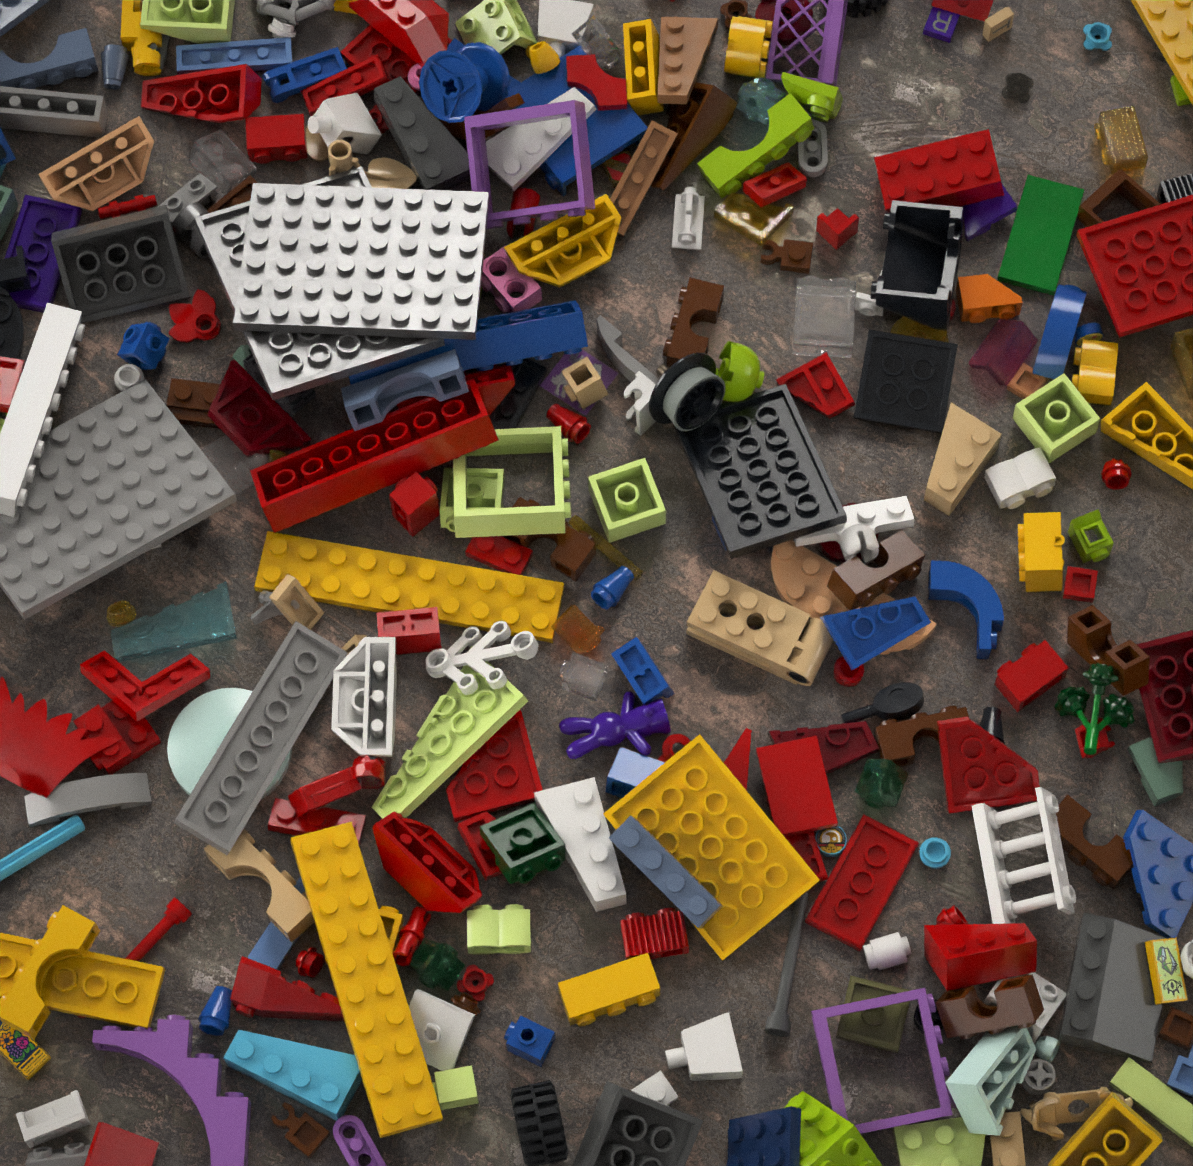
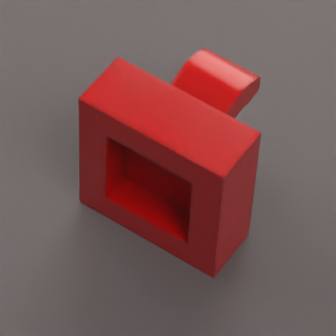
(1103, 743)

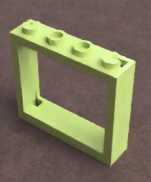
(515, 519)

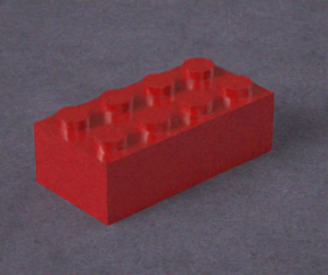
(942, 172)

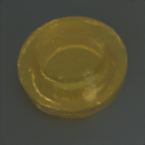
(120, 613)

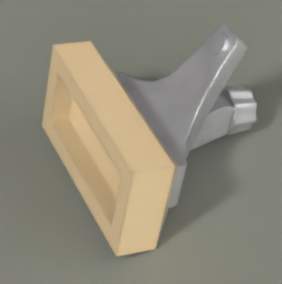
(288, 600)

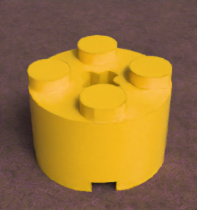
(748, 47)

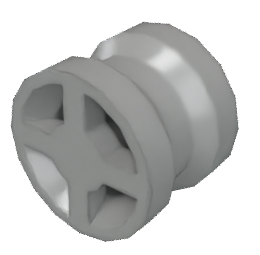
(1039, 1070)

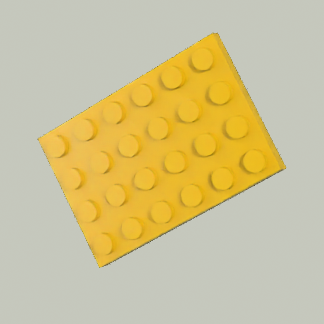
(721, 839)

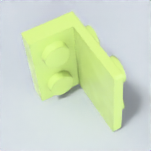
(497, 25)

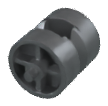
(186, 229)

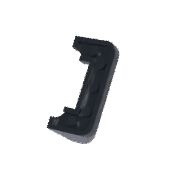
(920, 262)

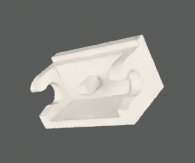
(642, 389)
(53, 1119)

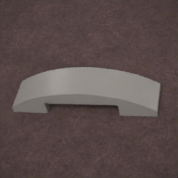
(612, 344)
(88, 795)

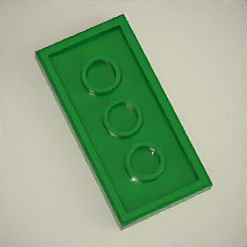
(1040, 235)

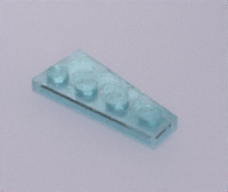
(188, 625)

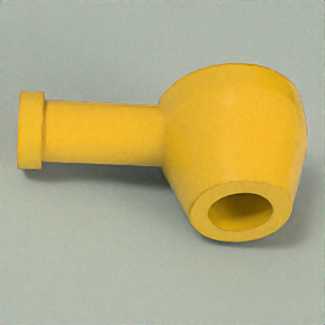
(542, 57)

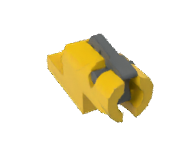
(146, 46)

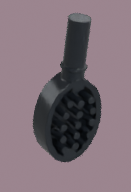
(892, 702)

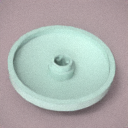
(200, 732)

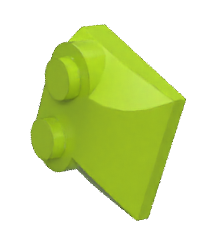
(818, 98)

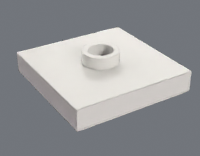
(439, 1029)

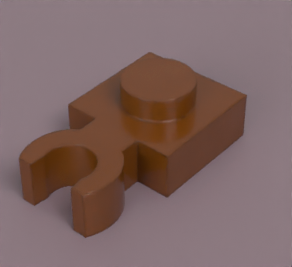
(793, 255)
(303, 1132)

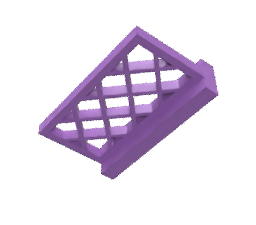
(830, 46)

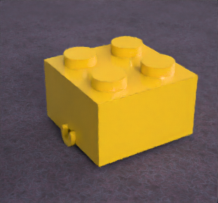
(1041, 552)

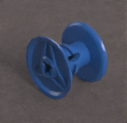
(464, 81)

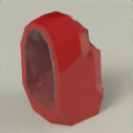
(370, 772)

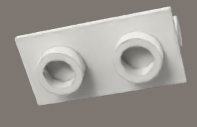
(688, 220)

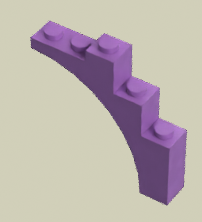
(170, 1051)

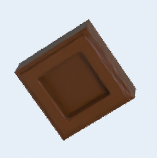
(1177, 1028)

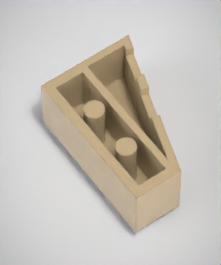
(960, 458)

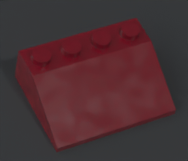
(1170, 696)

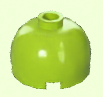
(739, 371)

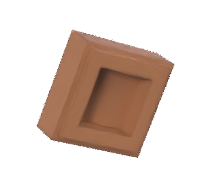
(1025, 382)

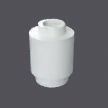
(887, 951)

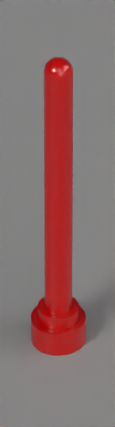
(175, 913)

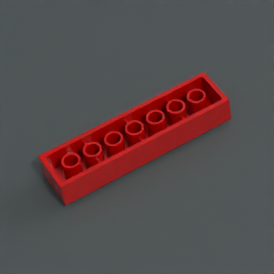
(372, 457)

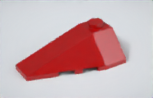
(267, 994)

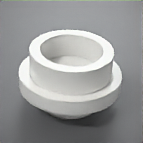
(281, 28)
(128, 376)

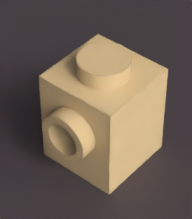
(583, 383)

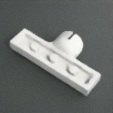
(862, 524)

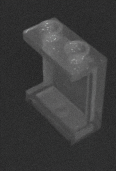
(824, 317)

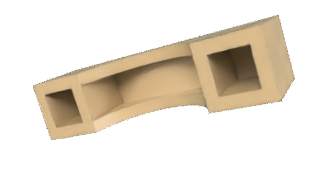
(288, 907)

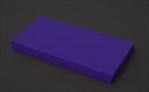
(33, 231)

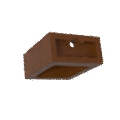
(1117, 184)

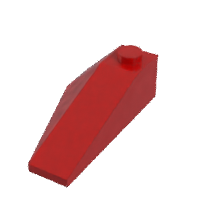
(206, 95)

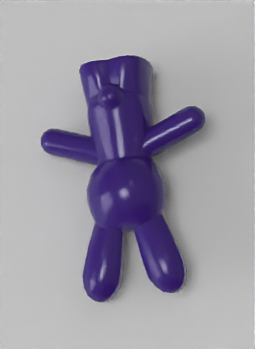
(611, 728)

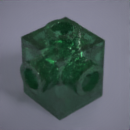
(881, 783)
(436, 964)

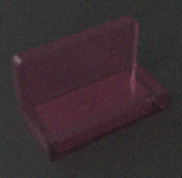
(1004, 350)

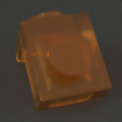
(577, 630)

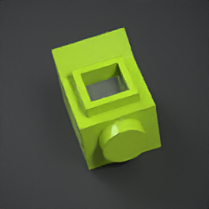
(1090, 537)

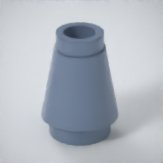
(114, 64)

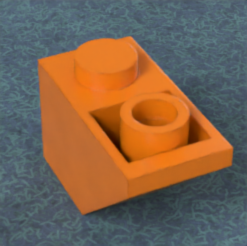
(985, 298)

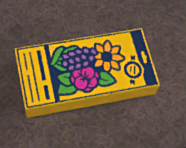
(22, 1051)

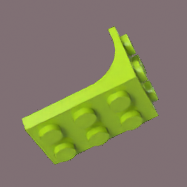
(828, 1137)

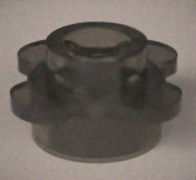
(1021, 81)

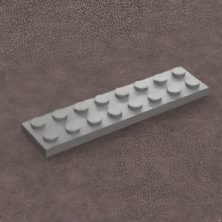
(260, 738)

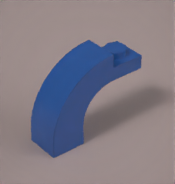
(1059, 331)
(969, 588)

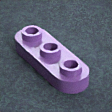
(357, 1146)

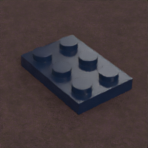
(765, 1139)

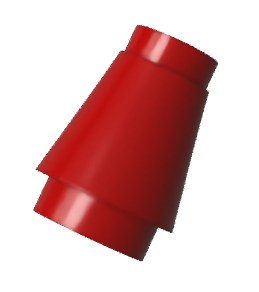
(572, 424)

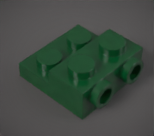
(524, 844)

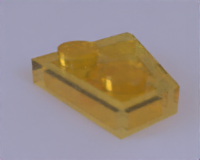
(750, 219)

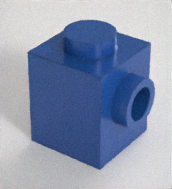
(529, 1040)

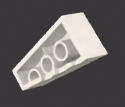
(579, 820)

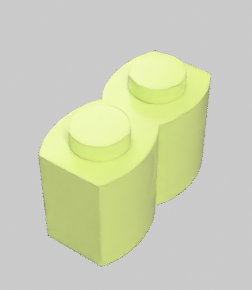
(498, 930)

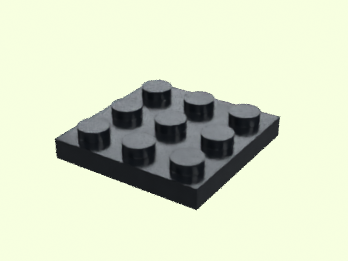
(905, 381)

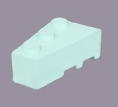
(988, 1077)

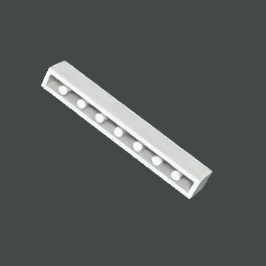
(35, 400)

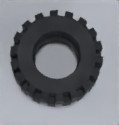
(539, 1123)

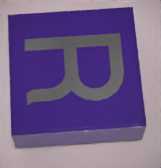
(941, 24)

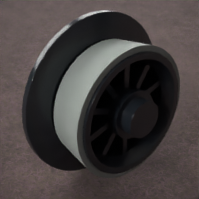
(687, 392)

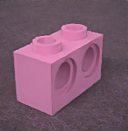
(510, 282)

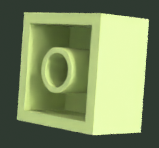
(1056, 418)
(627, 500)

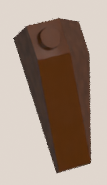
(696, 126)

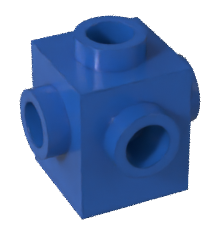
(143, 345)

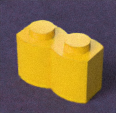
(1096, 370)

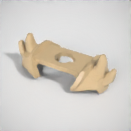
(1054, 1110)

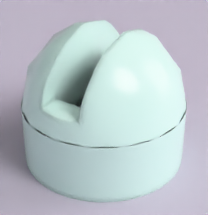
(1047, 1048)

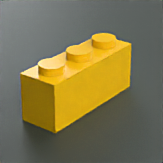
(642, 66)
(609, 990)

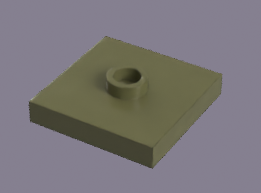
(874, 1027)

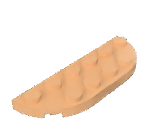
(803, 580)

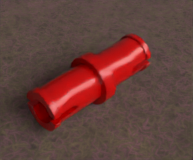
(411, 936)

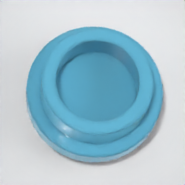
(934, 852)

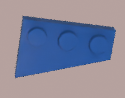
(873, 629)

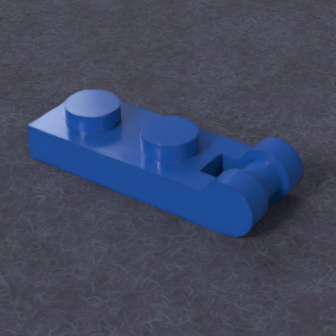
(303, 74)

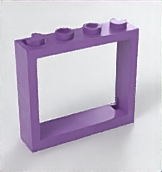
(478, 162)
(933, 1039)

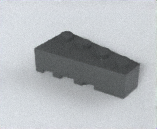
(422, 138)

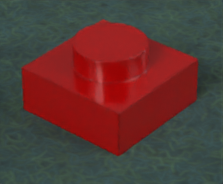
(1080, 584)

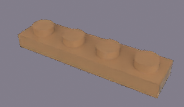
(641, 172)

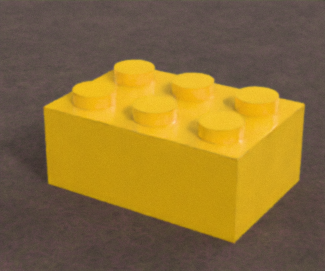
(1110, 1138)

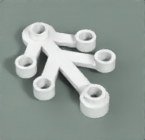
(444, 663)

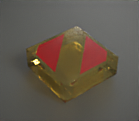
(616, 166)

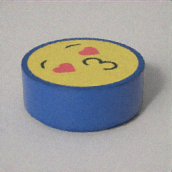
(1089, 331)

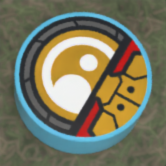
(831, 841)

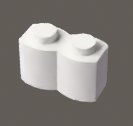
(1020, 478)

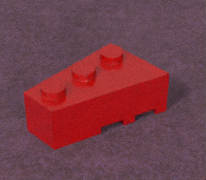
(979, 952)

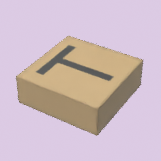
(998, 23)

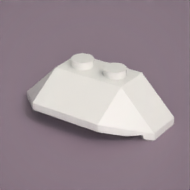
(367, 697)

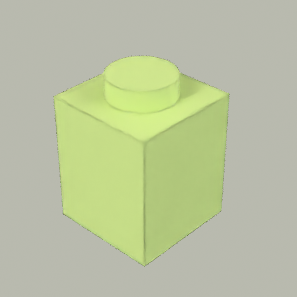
(455, 1087)

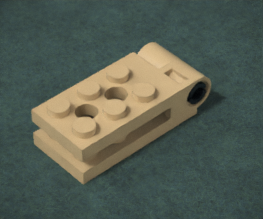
(786, 643)

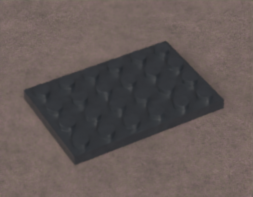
(761, 473)

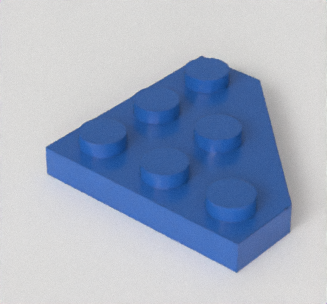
(1160, 872)

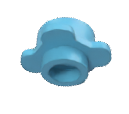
(1097, 29)

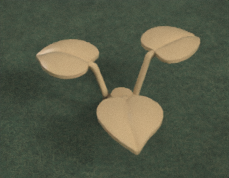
(381, 171)

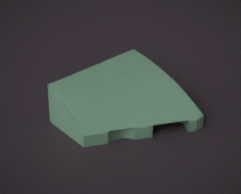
(1160, 780)

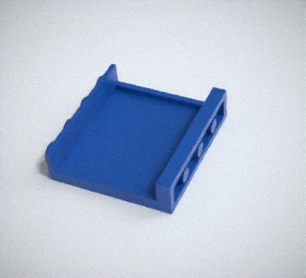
(607, 129)

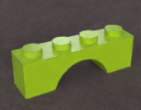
(729, 169)

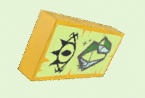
(1166, 971)

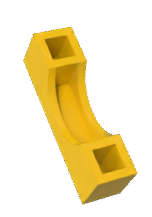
(67, 936)

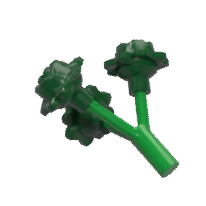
(1116, 709)

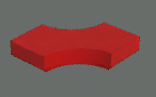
(605, 89)

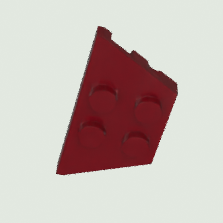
(252, 417)

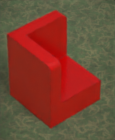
(837, 227)

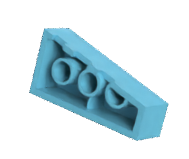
(302, 1072)

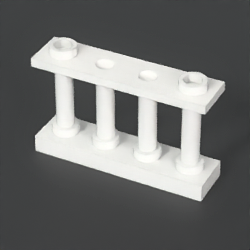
(994, 851)

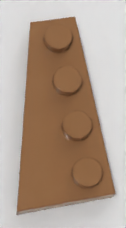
(682, 55)

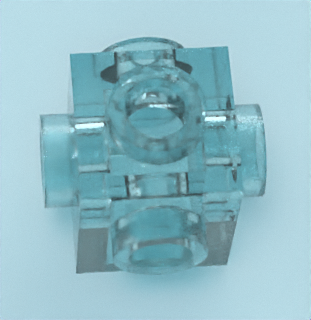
(757, 98)

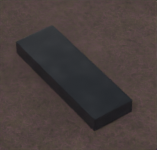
(514, 405)

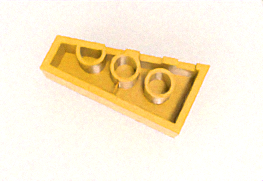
(1153, 432)

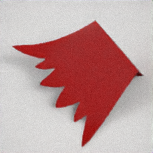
(37, 751)

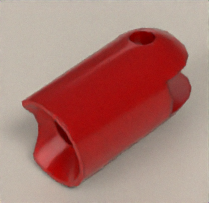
(522, 199)

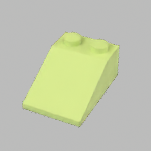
(190, 19)

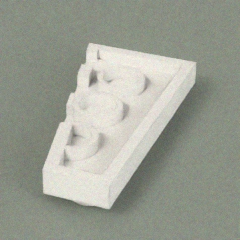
(524, 147)

